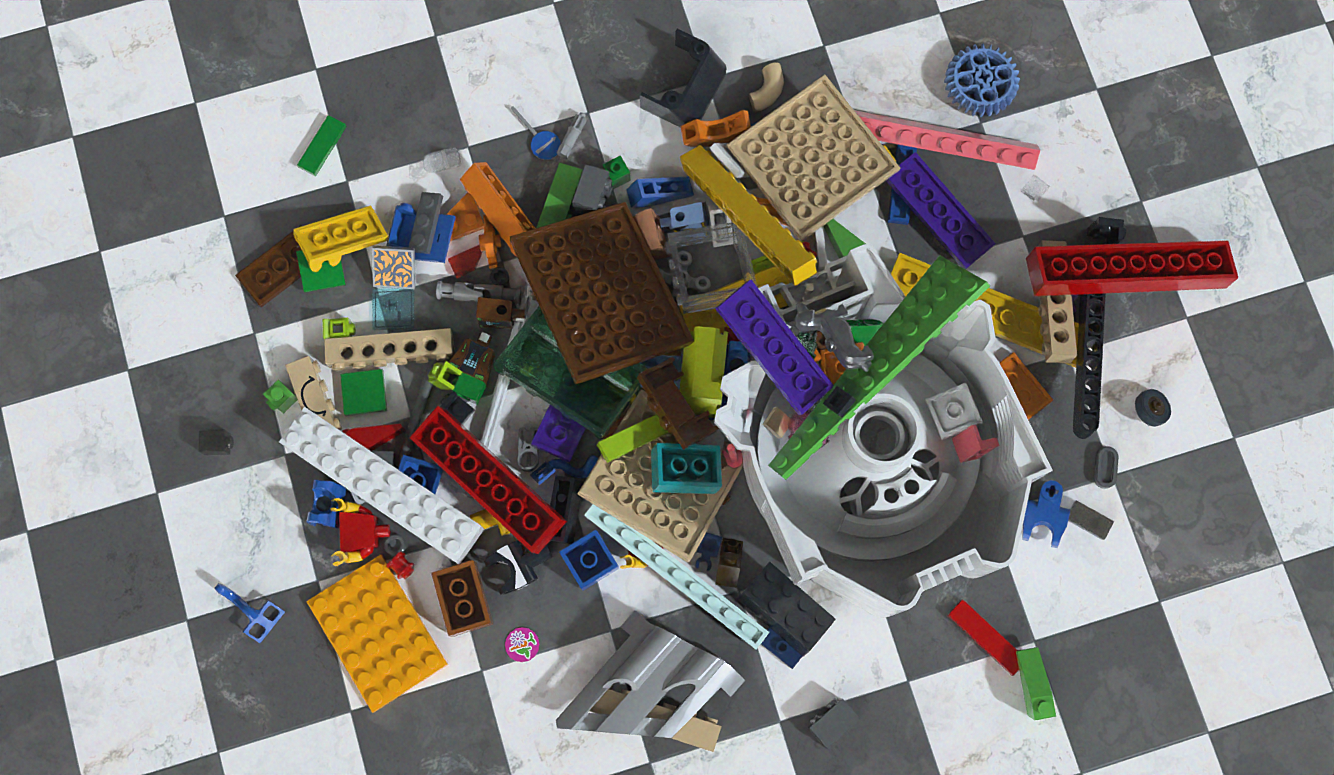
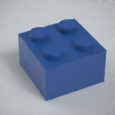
(589, 560)

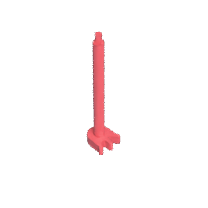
(734, 458)

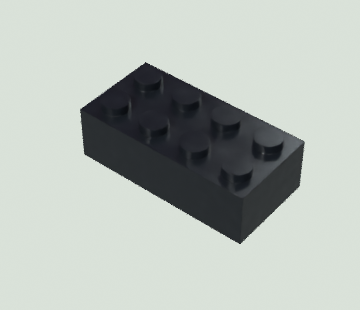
(786, 609)

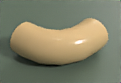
(771, 88)

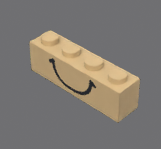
(311, 389)

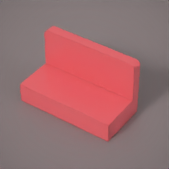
(970, 446)

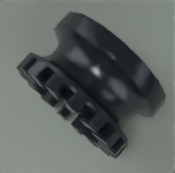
(496, 271)

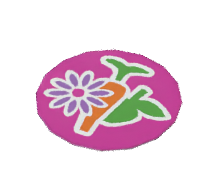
(522, 644)

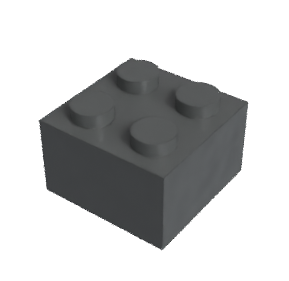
(592, 190)

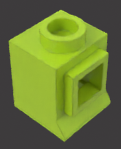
(348, 328)
(440, 373)

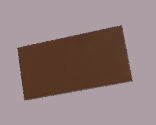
(272, 271)

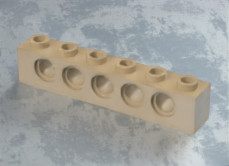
(1062, 310)
(337, 347)

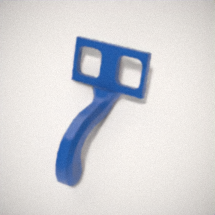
(555, 464)
(254, 615)

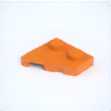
(467, 217)

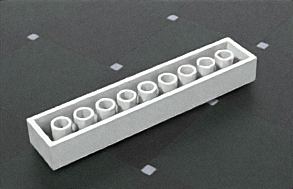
(382, 485)

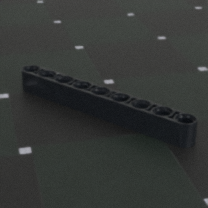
(1093, 359)

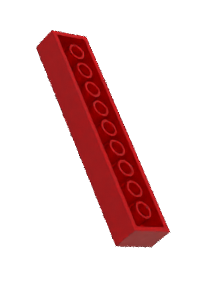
(1131, 268)

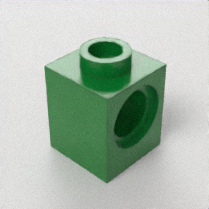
(617, 171)
(469, 388)

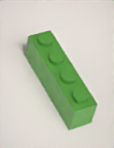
(561, 195)

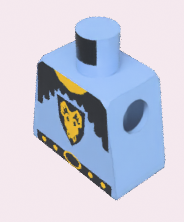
(685, 218)

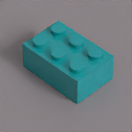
(687, 470)

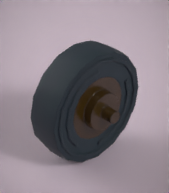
(1153, 407)

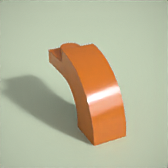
(717, 131)

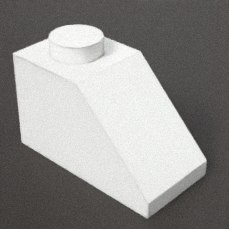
(717, 217)

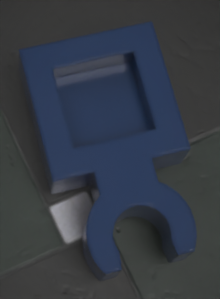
(708, 548)

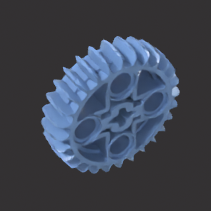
(980, 83)

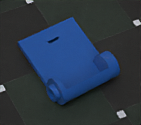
(402, 229)

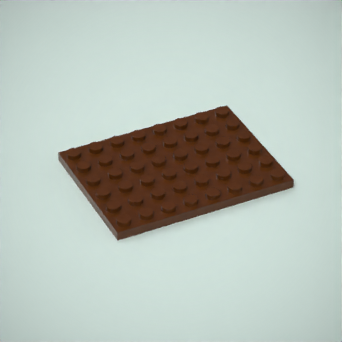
(601, 292)

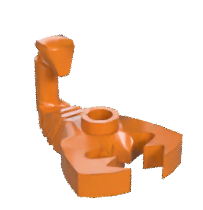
(489, 242)

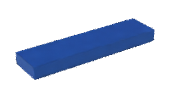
(898, 210)

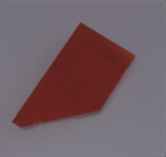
(466, 261)

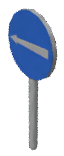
(543, 144)

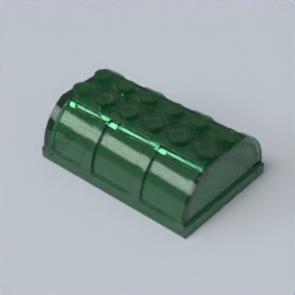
(539, 367)

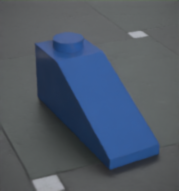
(658, 191)

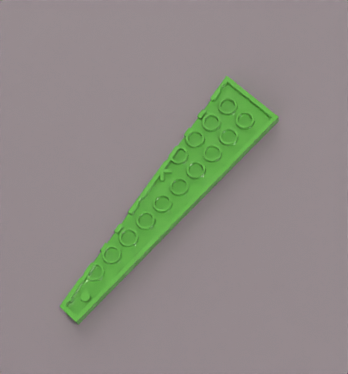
(916, 320)

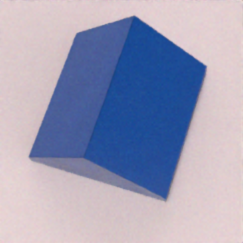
(422, 472)

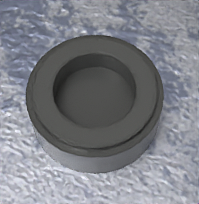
(395, 544)

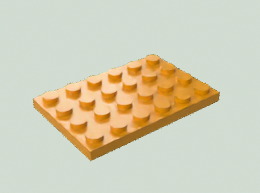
(377, 633)

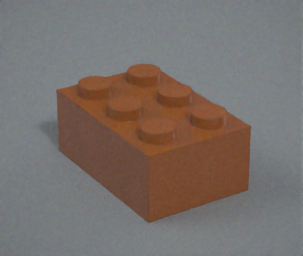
(462, 598)

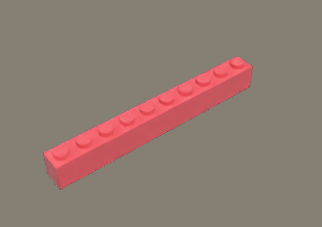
(952, 141)

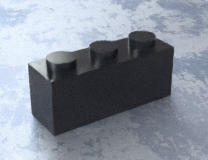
(566, 503)

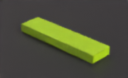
(631, 438)

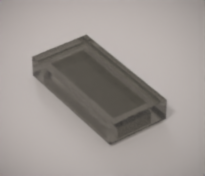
(1090, 520)

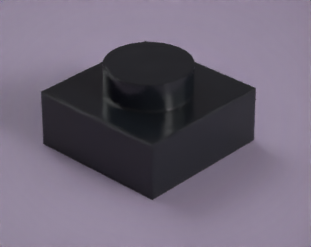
(839, 401)

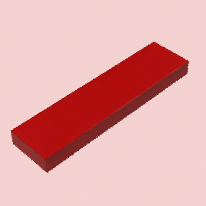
(985, 636)

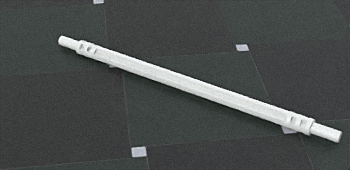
(502, 381)

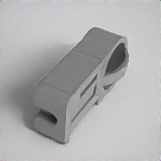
(524, 447)

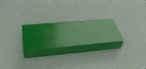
(321, 145)

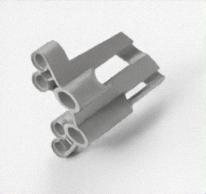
(652, 665)

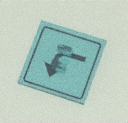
(393, 308)

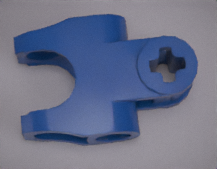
(1047, 513)

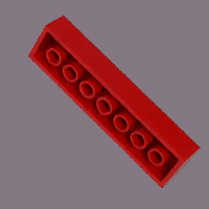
(488, 480)

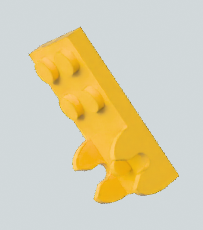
(339, 236)

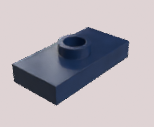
(781, 649)

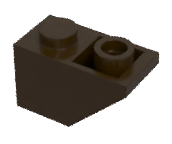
(729, 563)

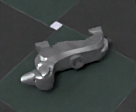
(837, 335)

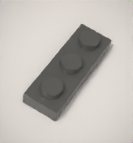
(426, 222)

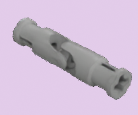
(465, 292)

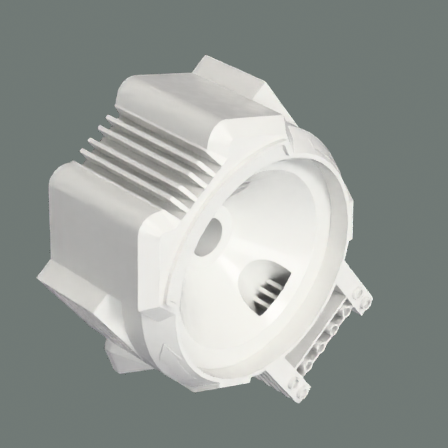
(953, 525)

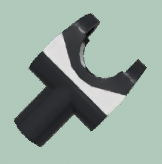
(520, 564)

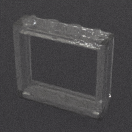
(700, 235)

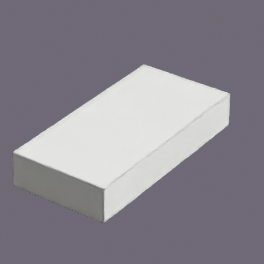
(819, 247)

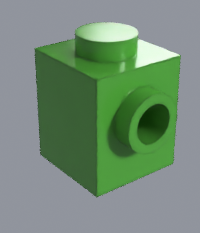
(279, 397)

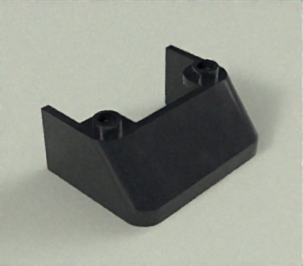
(700, 90)

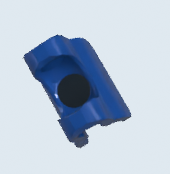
(736, 356)
(320, 513)

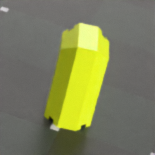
(704, 369)

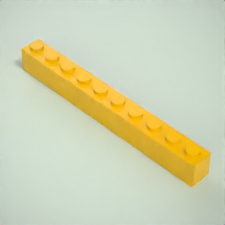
(749, 215)

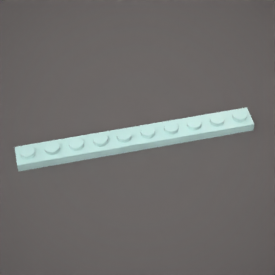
(680, 577)

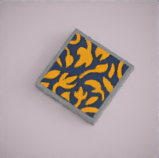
(393, 267)

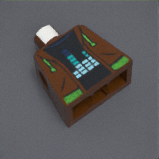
(490, 312)
(475, 357)

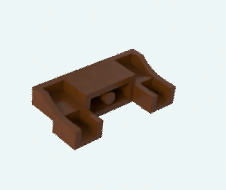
(671, 407)

